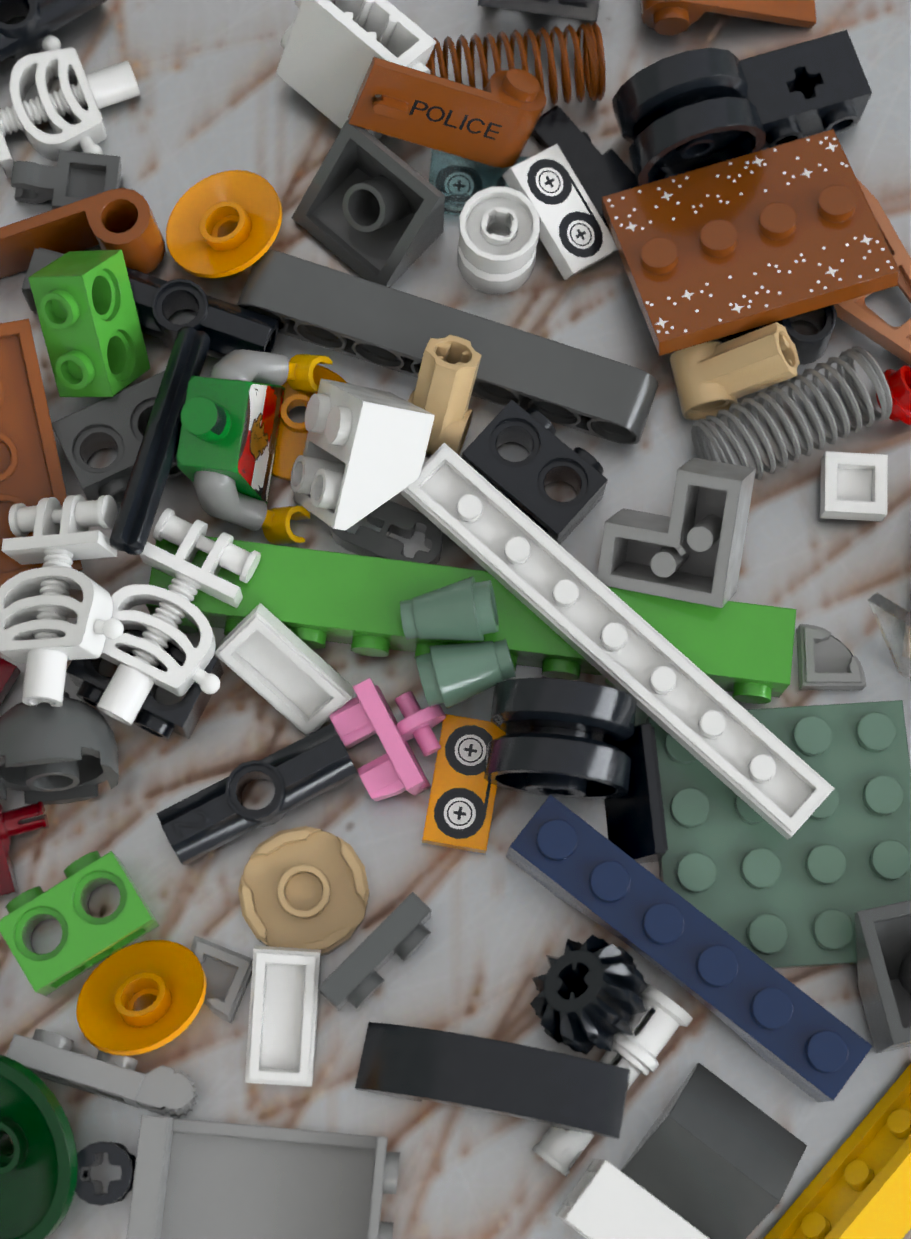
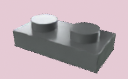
(399, 934)

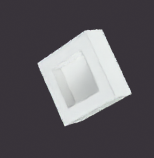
(853, 486)

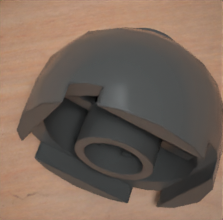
(56, 752)

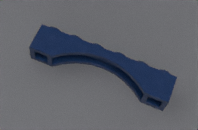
(699, 955)

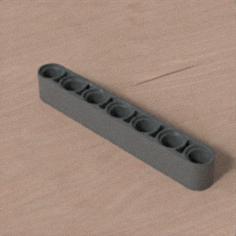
(395, 327)

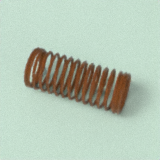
(592, 58)

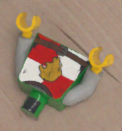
(233, 436)

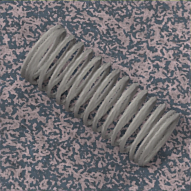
(853, 392)

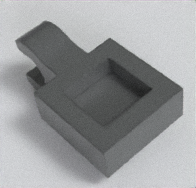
(74, 178)

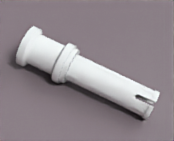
(633, 1052)

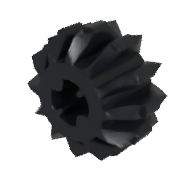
(589, 995)

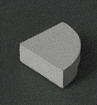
(826, 662)
(226, 977)

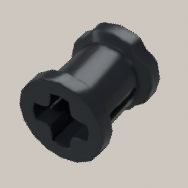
(93, 1155)

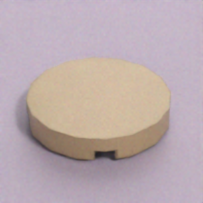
(304, 890)

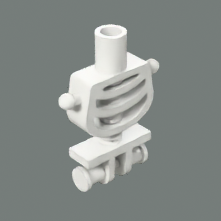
(92, 92)
(38, 599)
(137, 672)

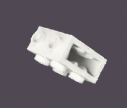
(334, 45)

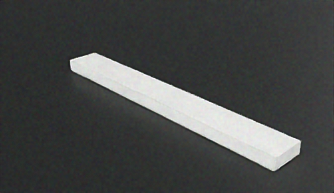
(618, 642)

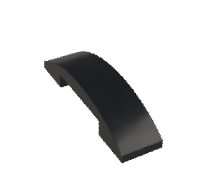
(494, 1077)

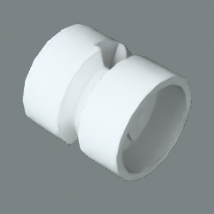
(497, 240)

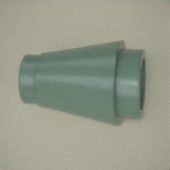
(452, 612)
(463, 670)

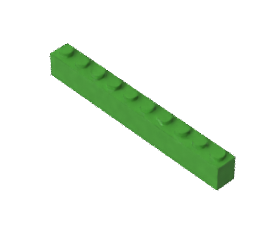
(359, 600)

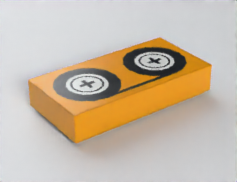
(459, 795)

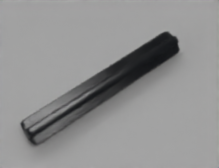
(158, 443)

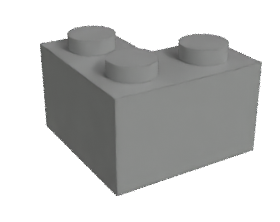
(694, 550)

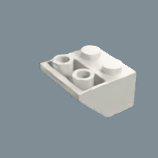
(357, 451)

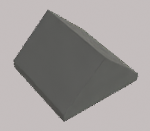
(371, 207)
(715, 1158)

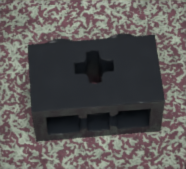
(807, 88)

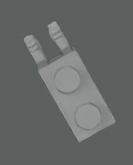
(106, 1076)

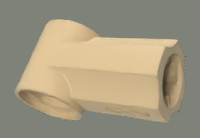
(717, 373)
(446, 389)

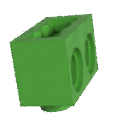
(90, 323)
(84, 938)

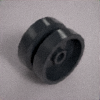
(687, 114)
(560, 738)

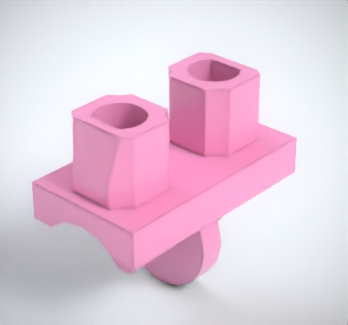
(371, 715)

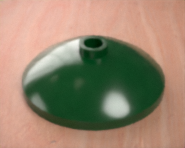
(41, 1163)

